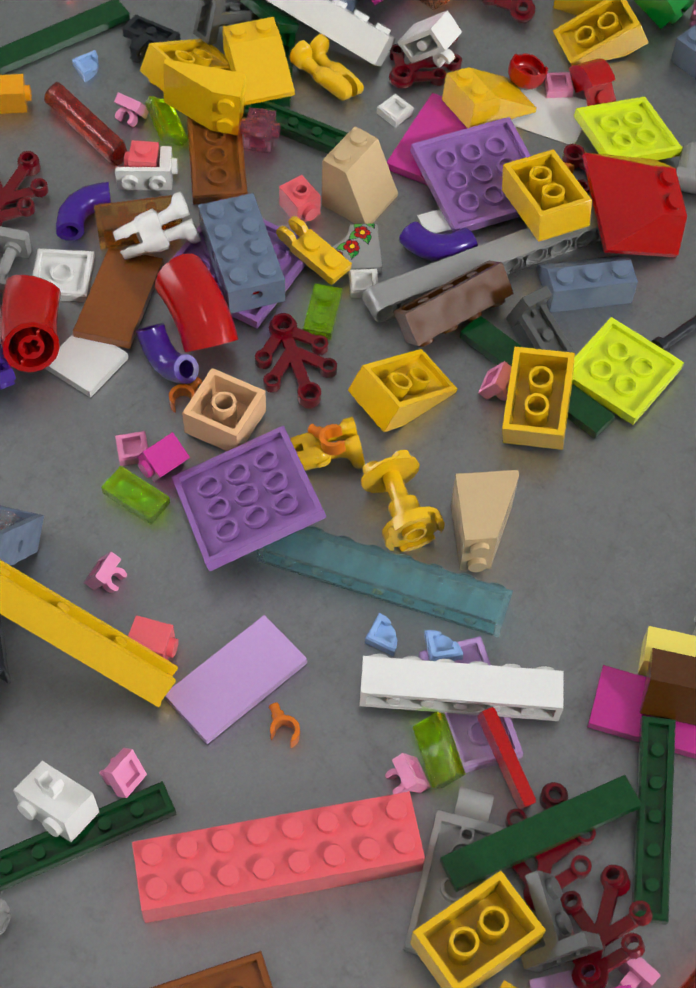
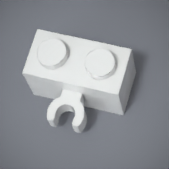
(431, 38)
(56, 801)

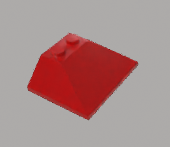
(636, 204)

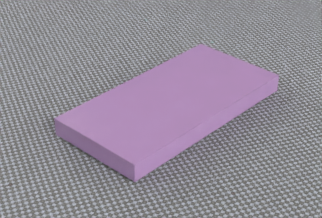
(235, 679)
(465, 728)

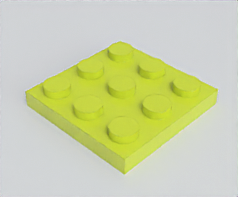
(628, 129)
(623, 370)

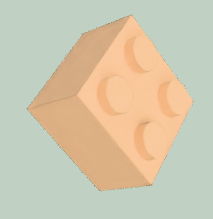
(224, 410)

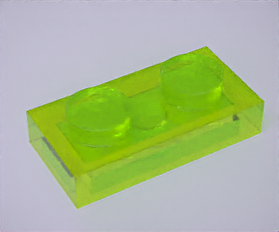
(166, 121)
(323, 310)
(135, 495)
(438, 750)

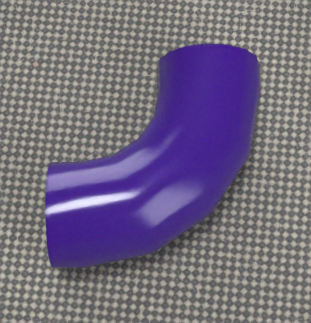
(77, 209)
(434, 245)
(164, 357)

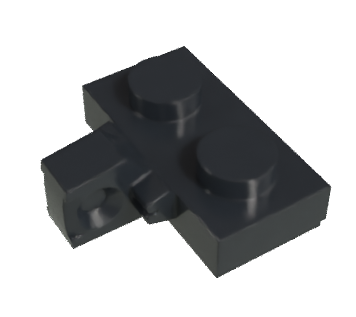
(143, 32)

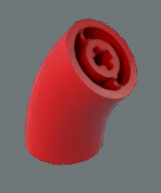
(195, 303)
(29, 322)

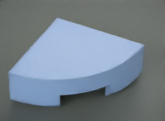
(86, 65)
(382, 635)
(441, 646)

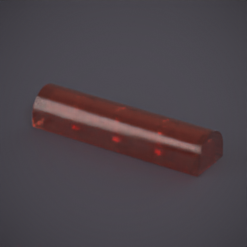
(86, 123)

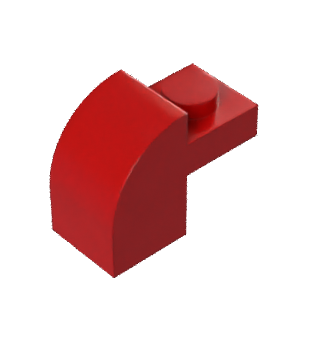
(595, 80)

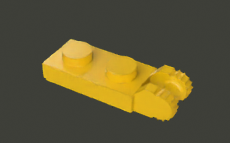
(314, 251)

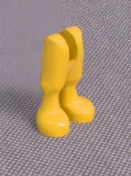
(328, 74)
(312, 456)

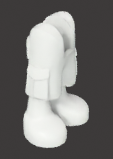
(150, 232)

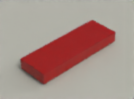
(506, 758)

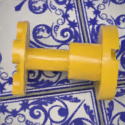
(410, 523)

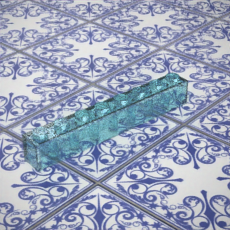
(391, 578)

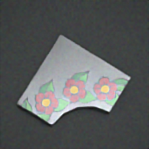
(362, 247)

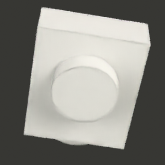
(149, 177)

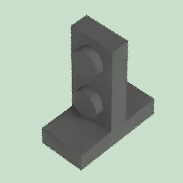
(217, 13)
(539, 322)
(559, 943)

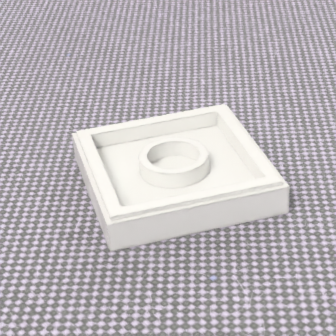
(67, 270)
(87, 363)

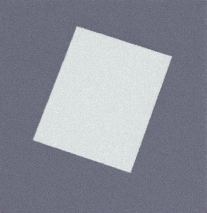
(552, 116)

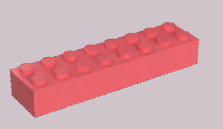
(277, 856)

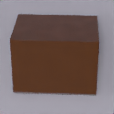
(670, 687)

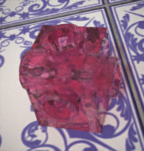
(260, 130)

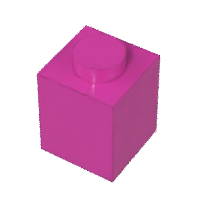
(162, 457)

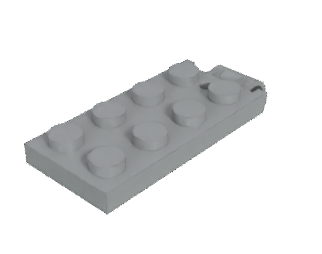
(435, 888)

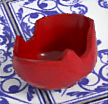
(527, 71)

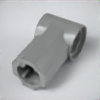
(687, 168)

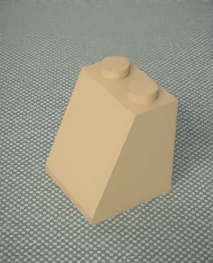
(357, 178)
(480, 514)

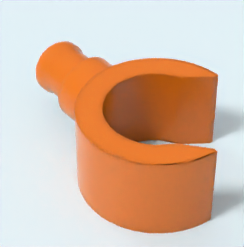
(183, 390)
(326, 433)
(280, 719)

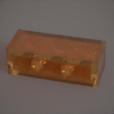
(116, 214)

